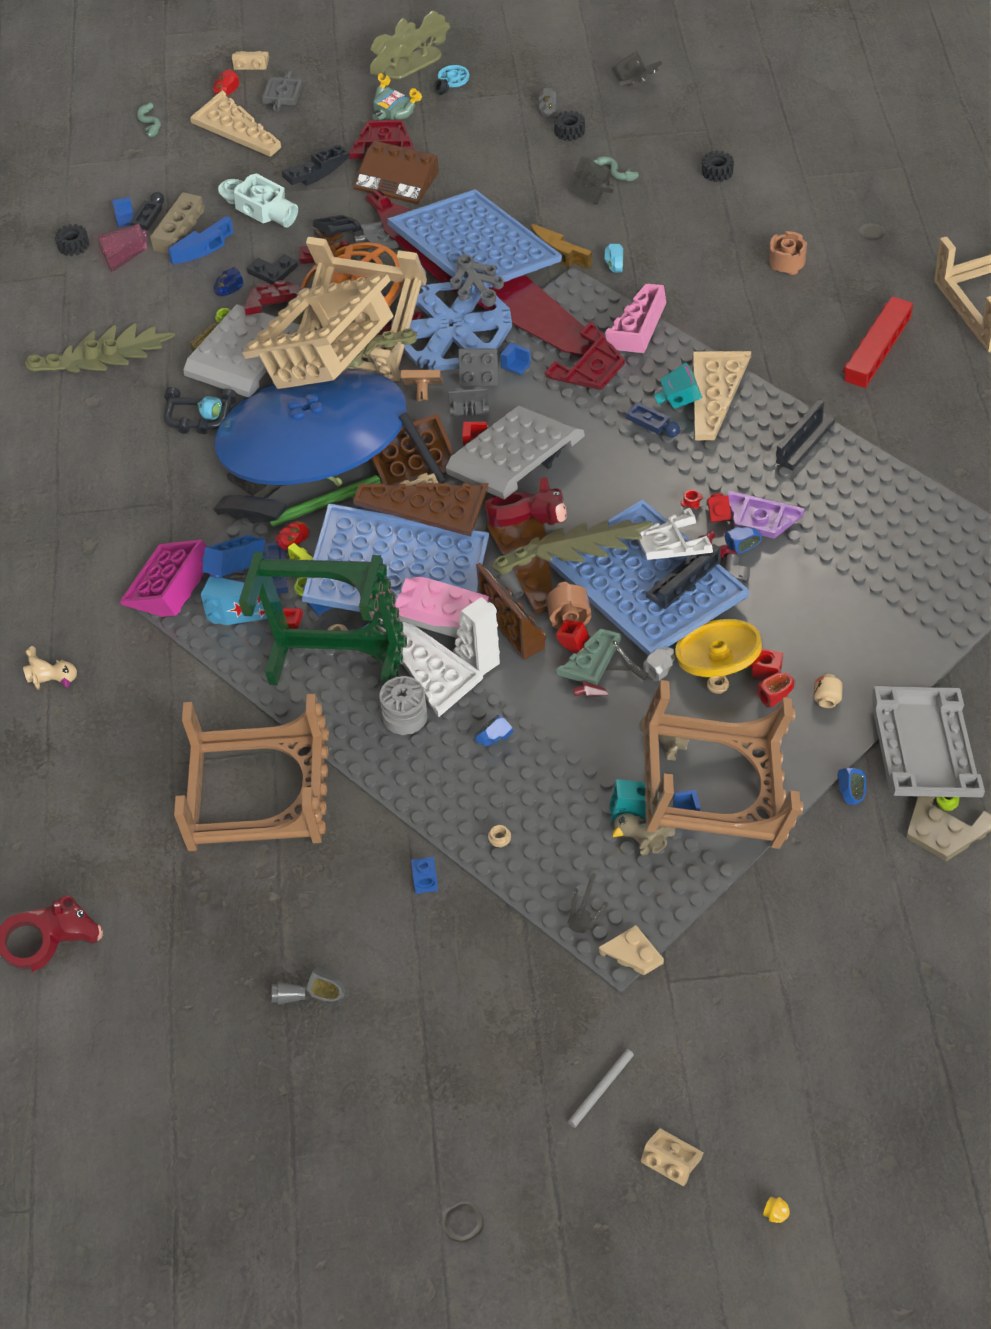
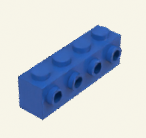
(231, 555)

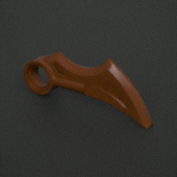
(331, 240)

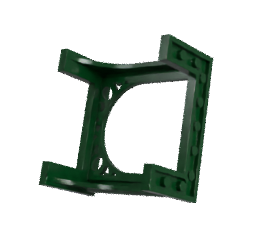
(375, 599)

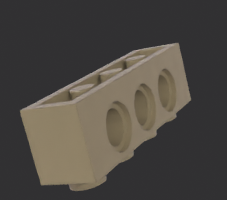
(177, 222)

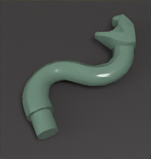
(152, 130)
(627, 176)

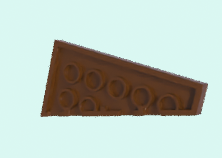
(427, 503)
(534, 576)

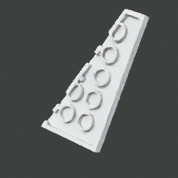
(437, 668)

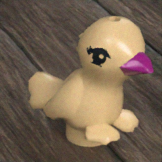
(42, 671)

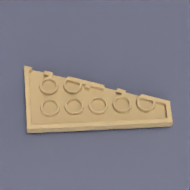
(233, 122)
(718, 379)

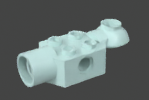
(259, 199)

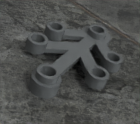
(466, 264)

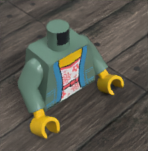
(391, 104)

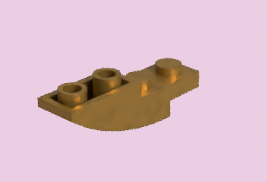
(570, 253)

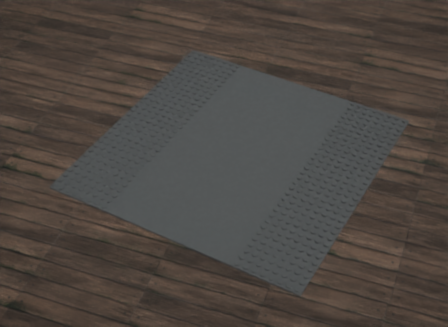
(867, 586)

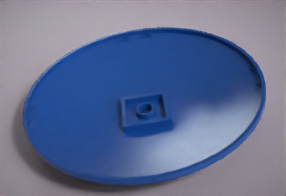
(310, 428)

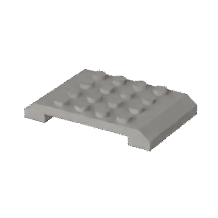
(220, 355)
(511, 450)
(925, 742)

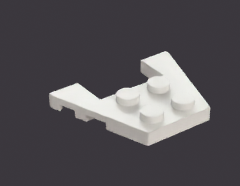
(666, 540)

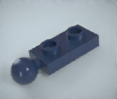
(652, 420)

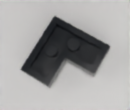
(272, 272)

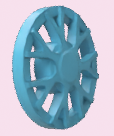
(454, 75)

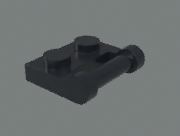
(336, 224)

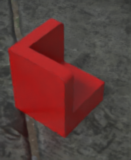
(472, 430)

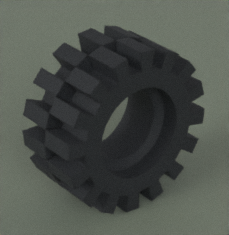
(569, 125)
(717, 166)
(72, 240)

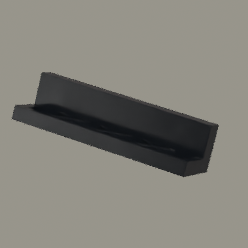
(804, 436)
(684, 577)

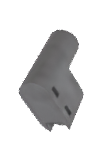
(741, 573)

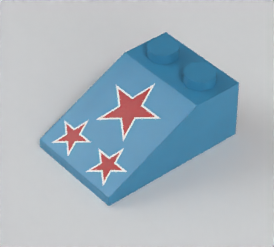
(222, 605)

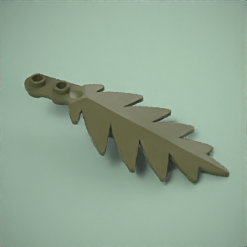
(387, 339)
(92, 353)
(576, 539)

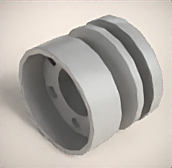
(403, 705)

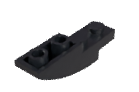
(320, 166)

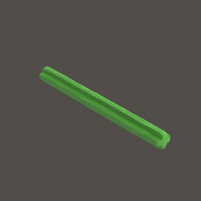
(323, 501)

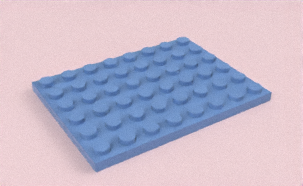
(475, 228)
(405, 548)
(622, 579)

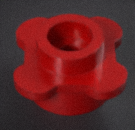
(691, 499)

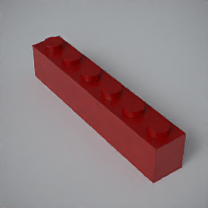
(878, 342)

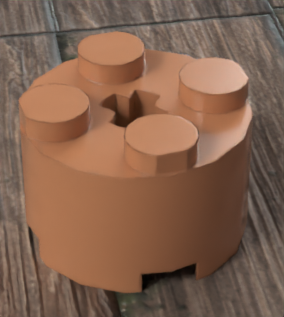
(787, 252)
(568, 603)

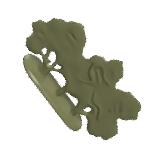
(402, 44)

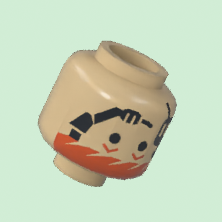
(828, 691)

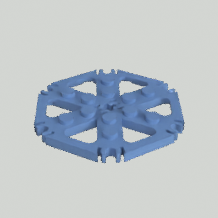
(460, 333)

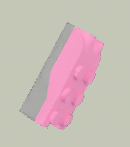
(434, 604)

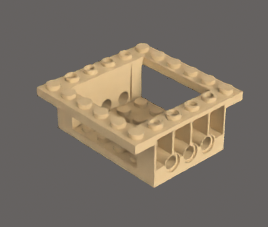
(350, 319)

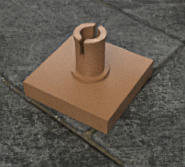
(422, 379)

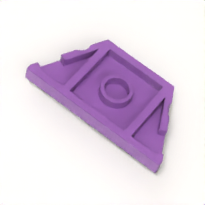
(762, 514)

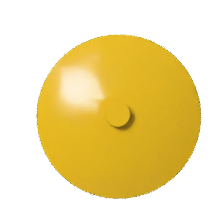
(719, 648)

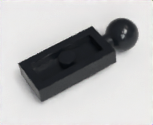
(148, 211)

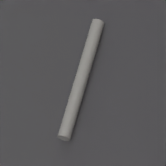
(600, 1088)

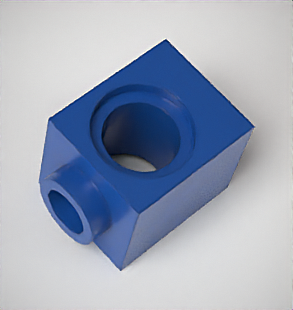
(424, 875)

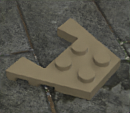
(941, 832)

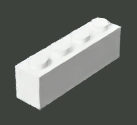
(478, 636)

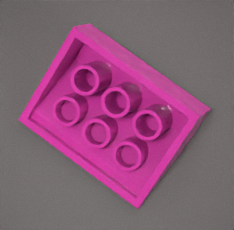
(167, 578)

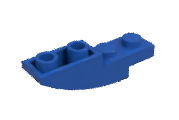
(199, 245)

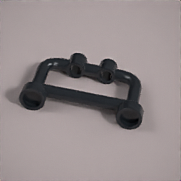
(172, 396)

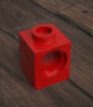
(767, 664)

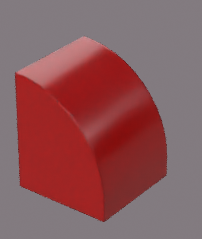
(572, 635)

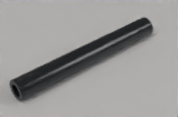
(421, 447)

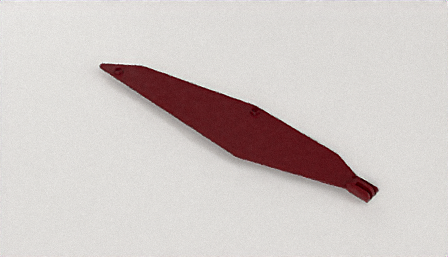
(528, 303)

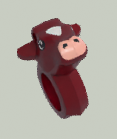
(544, 506)
(58, 923)

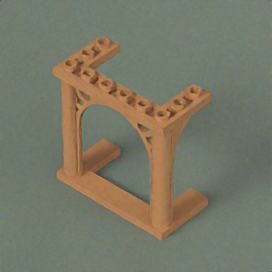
(304, 731)
(757, 734)

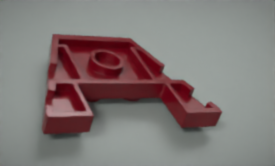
(384, 131)
(270, 294)
(594, 367)

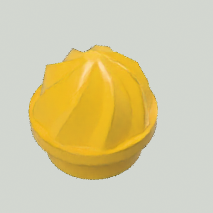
(776, 1210)

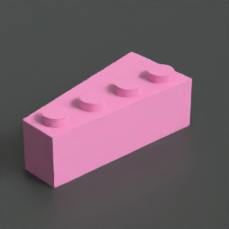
(639, 320)

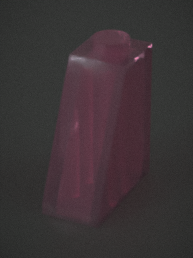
(123, 245)

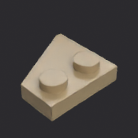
(633, 951)

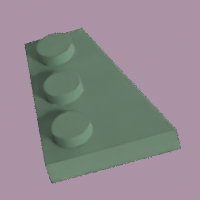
(592, 659)

